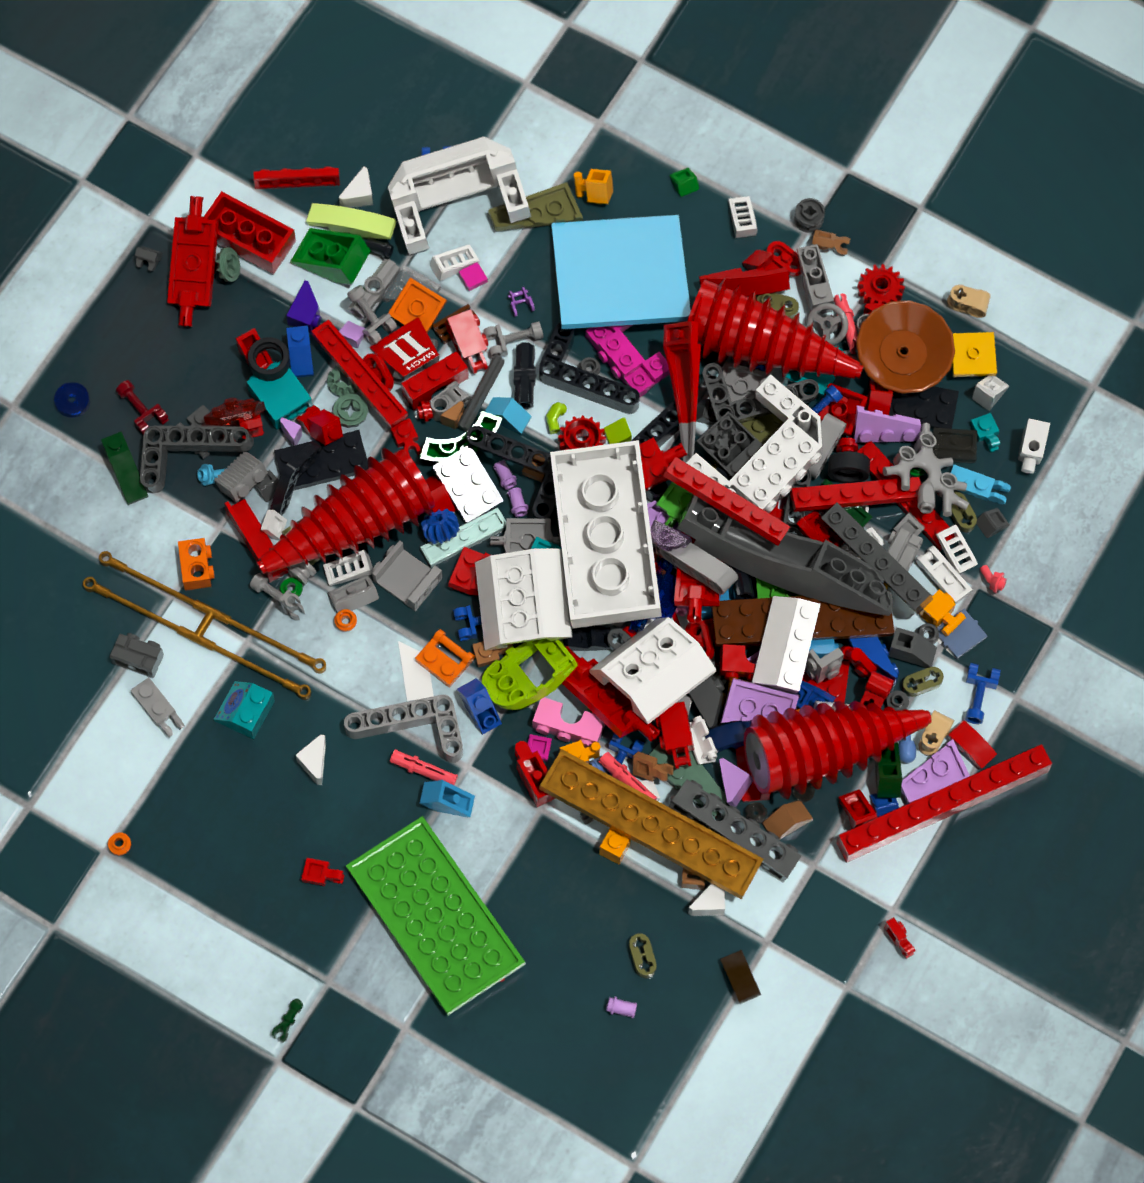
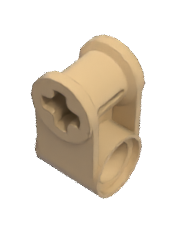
(971, 301)
(935, 732)

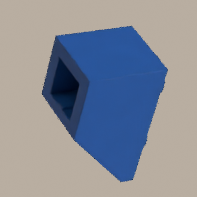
(479, 705)

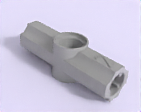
(380, 279)

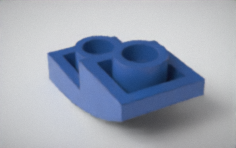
(809, 694)

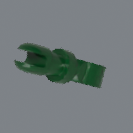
(288, 1019)

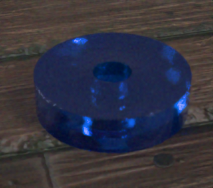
(75, 408)

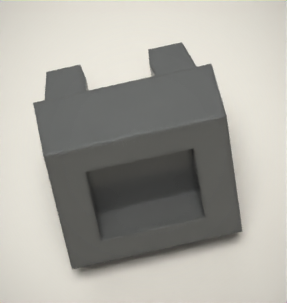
(150, 255)

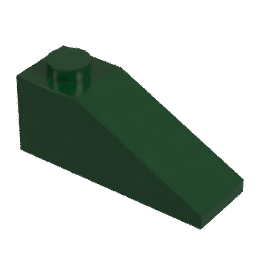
(124, 468)
(889, 774)

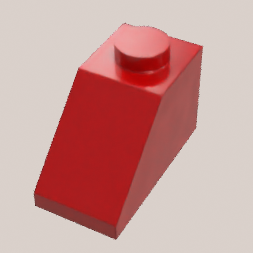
(879, 398)

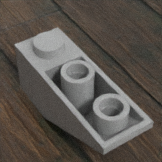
(814, 277)

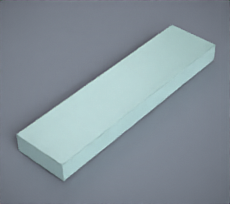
(468, 536)

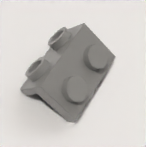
(825, 667)

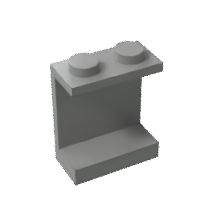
(406, 576)

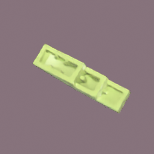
(351, 221)

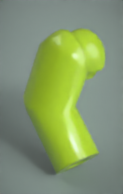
(552, 416)

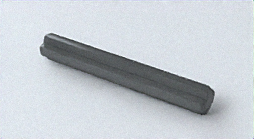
(481, 393)

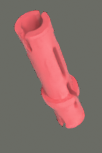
(852, 334)
(420, 767)
(621, 773)

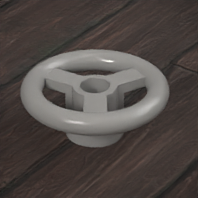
(834, 320)

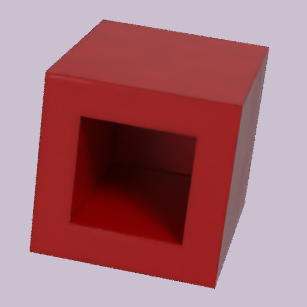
(325, 427)

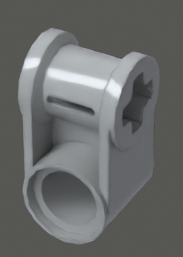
(447, 398)

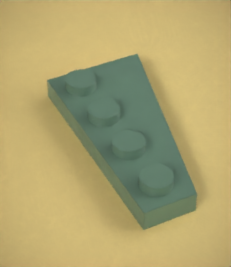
(695, 772)

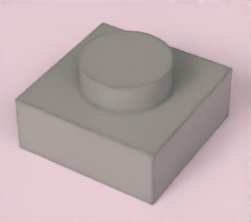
(910, 524)

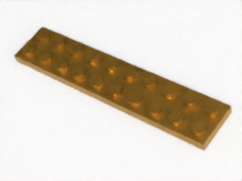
(651, 824)

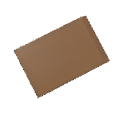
(787, 819)

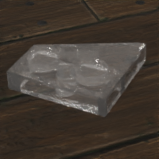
(402, 278)

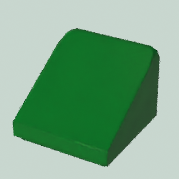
(685, 181)

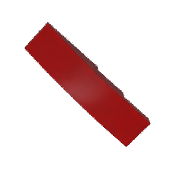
(758, 279)

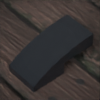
(588, 639)

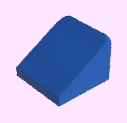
(883, 805)

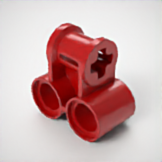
(877, 689)

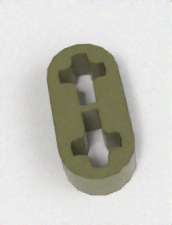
(957, 516)
(921, 676)
(637, 957)

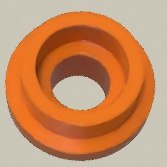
(345, 614)
(122, 849)

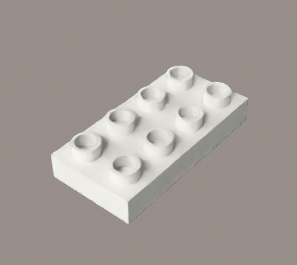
(605, 534)

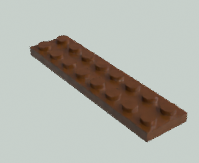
(745, 621)

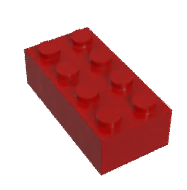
(251, 232)

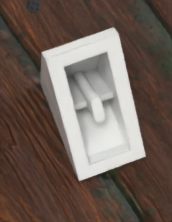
(357, 192)
(989, 391)
(312, 759)
(709, 903)

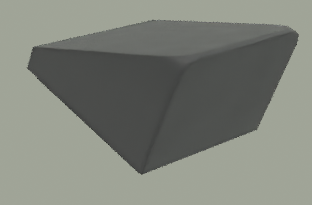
(705, 412)
(267, 486)
(992, 522)

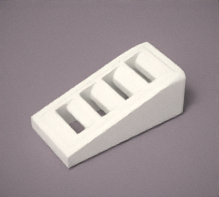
(747, 230)
(441, 267)
(967, 553)
(351, 575)

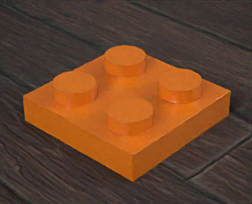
(416, 302)

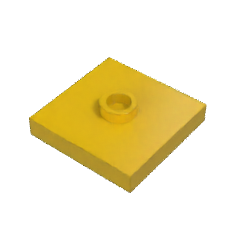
(974, 355)

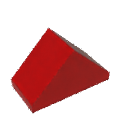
(440, 495)

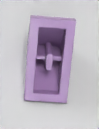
(735, 782)

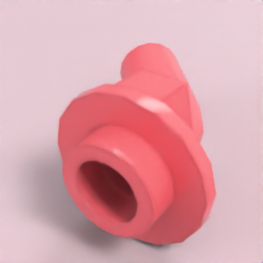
(996, 580)

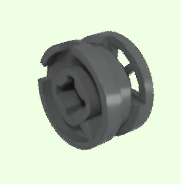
(809, 214)

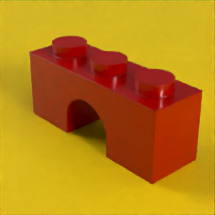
(426, 382)
(734, 663)

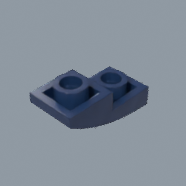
(729, 735)

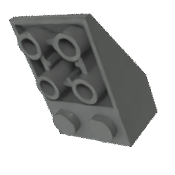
(729, 444)

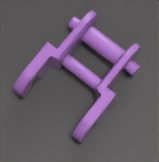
(528, 300)

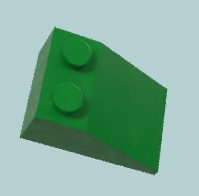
(332, 255)

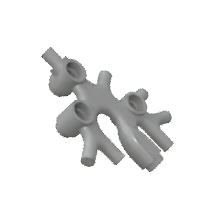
(924, 458)

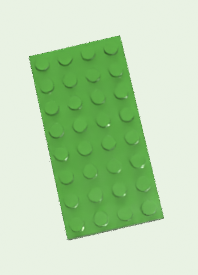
(435, 915)

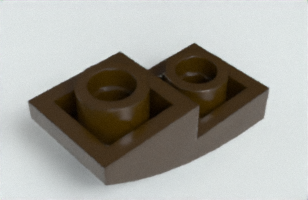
(740, 976)

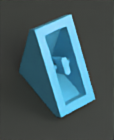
(512, 413)

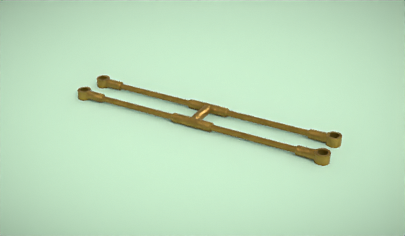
(210, 613)

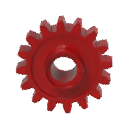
(882, 277)
(581, 428)

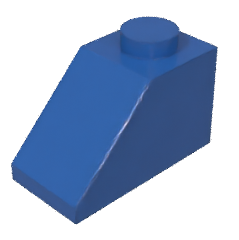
(300, 351)

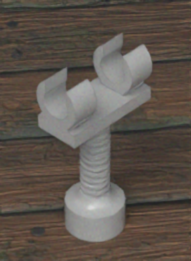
(387, 322)
(501, 350)
(287, 600)

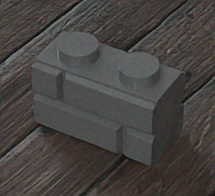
(137, 655)

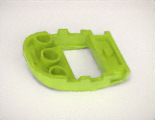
(509, 684)

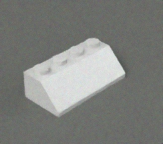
(786, 643)

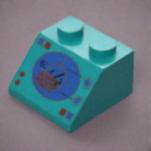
(245, 708)

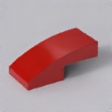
(972, 743)

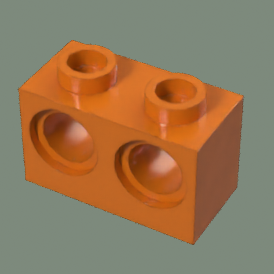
(192, 564)

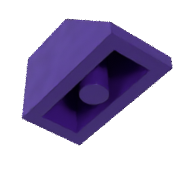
(304, 309)

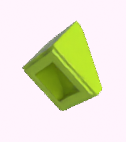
(618, 432)

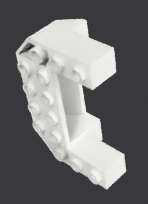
(450, 176)
(782, 458)

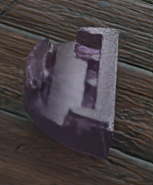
(667, 537)

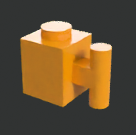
(597, 185)
(940, 611)
(578, 750)
(614, 846)

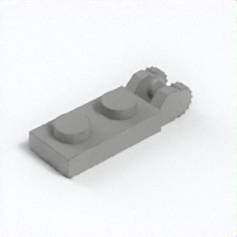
(156, 705)

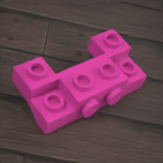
(626, 360)

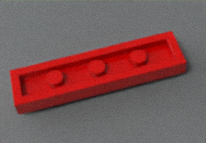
(296, 178)

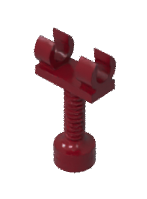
(125, 390)

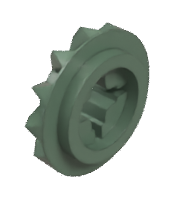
(228, 264)
(337, 387)
(344, 402)

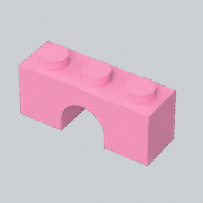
(549, 721)

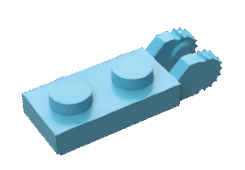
(981, 485)

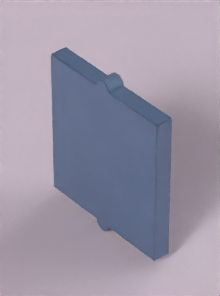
(963, 637)

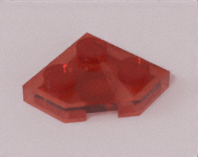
(234, 410)

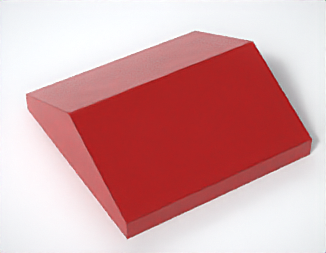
(845, 408)

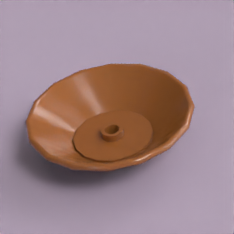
(908, 328)

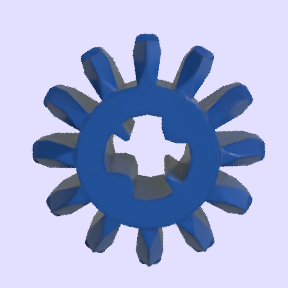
(440, 526)

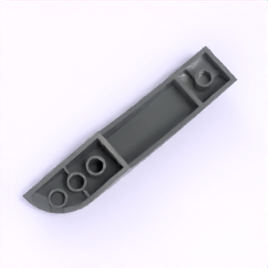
(796, 565)

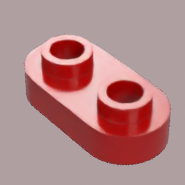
(787, 257)
(380, 370)
(703, 638)

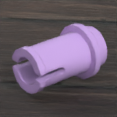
(507, 479)
(519, 507)
(621, 1007)

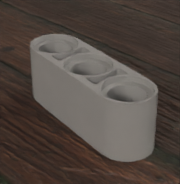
(831, 431)

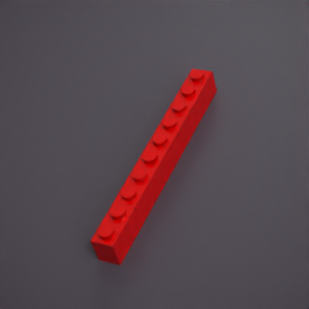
(943, 803)

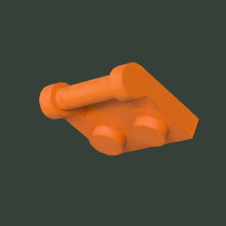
(439, 663)

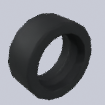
(268, 374)
(849, 467)

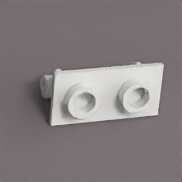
(704, 748)

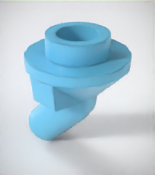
(207, 475)

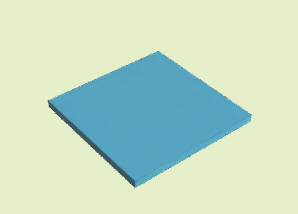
(620, 272)

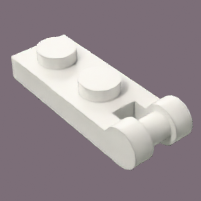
(944, 574)

